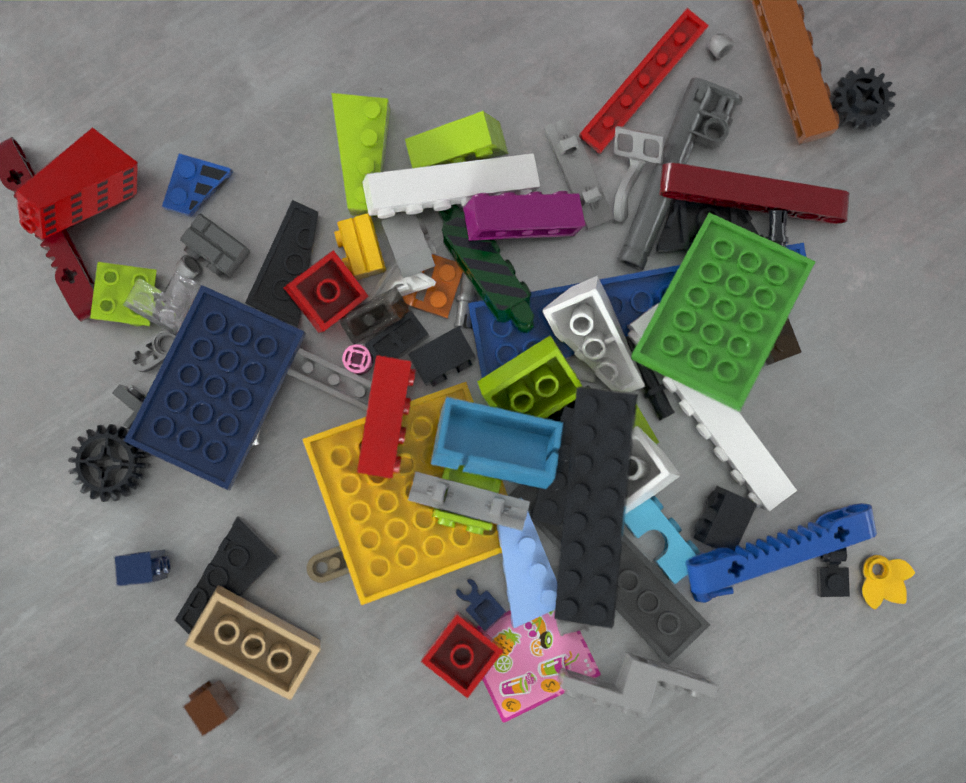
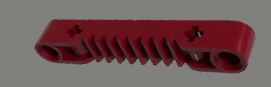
(59, 245)

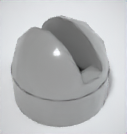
(720, 45)
(188, 266)

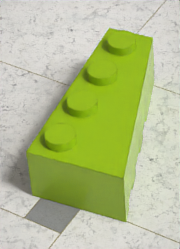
(362, 142)

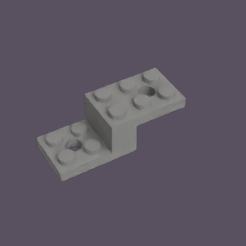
(636, 684)

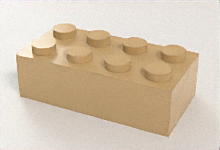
(254, 642)

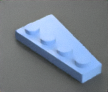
(527, 573)

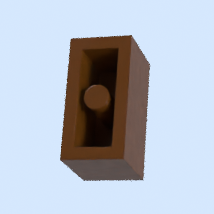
(210, 706)

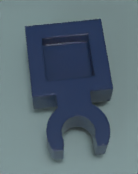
(483, 608)

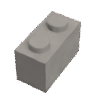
(408, 243)

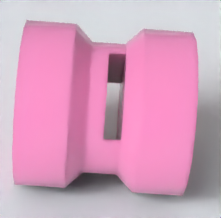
(361, 363)

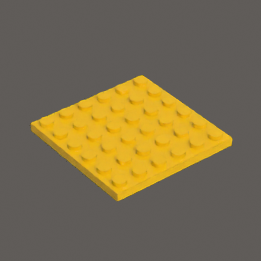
(380, 532)

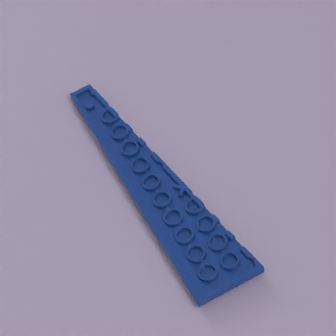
(628, 294)

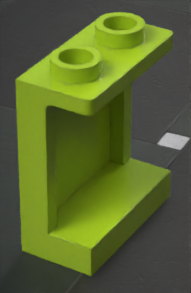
(479, 481)

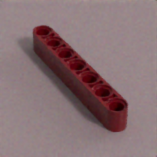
(753, 193)

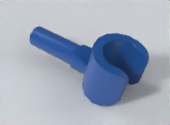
(708, 596)

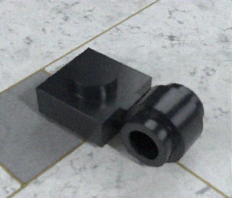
(833, 580)

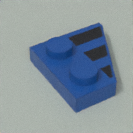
(192, 183)

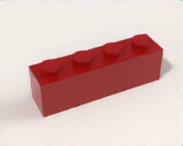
(384, 417)

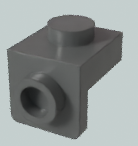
(132, 398)

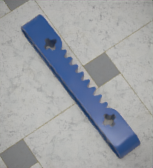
(829, 533)

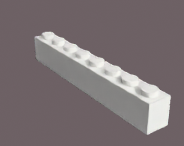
(731, 436)

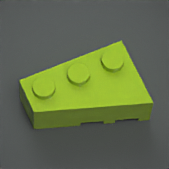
(458, 141)

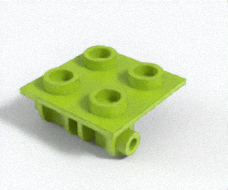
(111, 290)

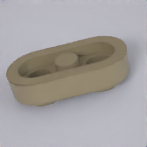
(335, 562)

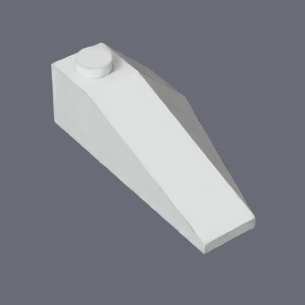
(591, 329)
(648, 470)

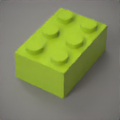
(532, 382)

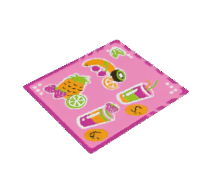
(531, 663)

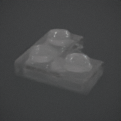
(165, 308)

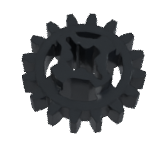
(874, 106)

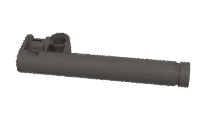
(697, 113)

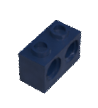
(141, 567)

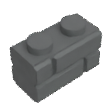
(214, 245)

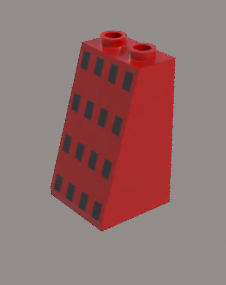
(76, 185)

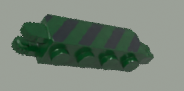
(488, 272)

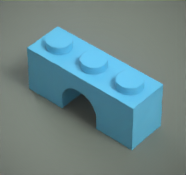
(675, 551)

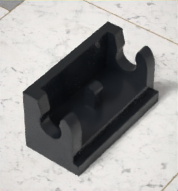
(398, 338)

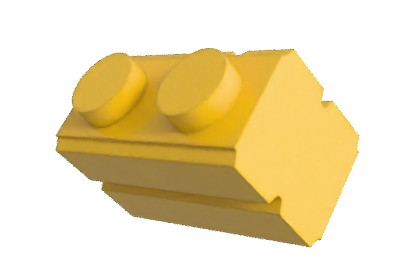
(361, 246)

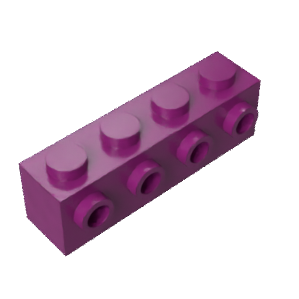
(523, 215)

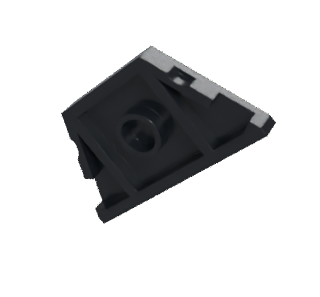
(687, 218)

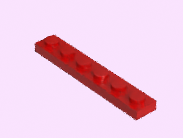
(643, 80)

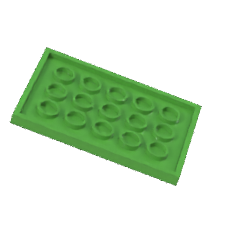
(723, 311)

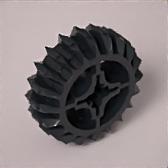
(106, 473)

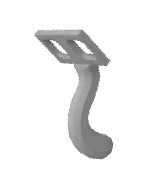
(637, 160)

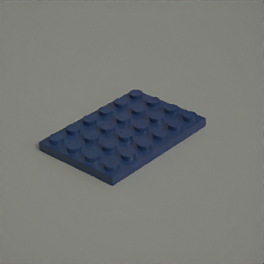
(215, 387)

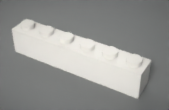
(448, 184)

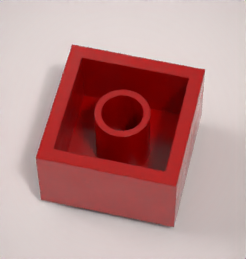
(326, 291)
(462, 654)

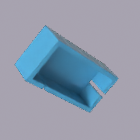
(497, 443)

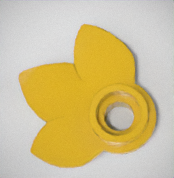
(887, 583)

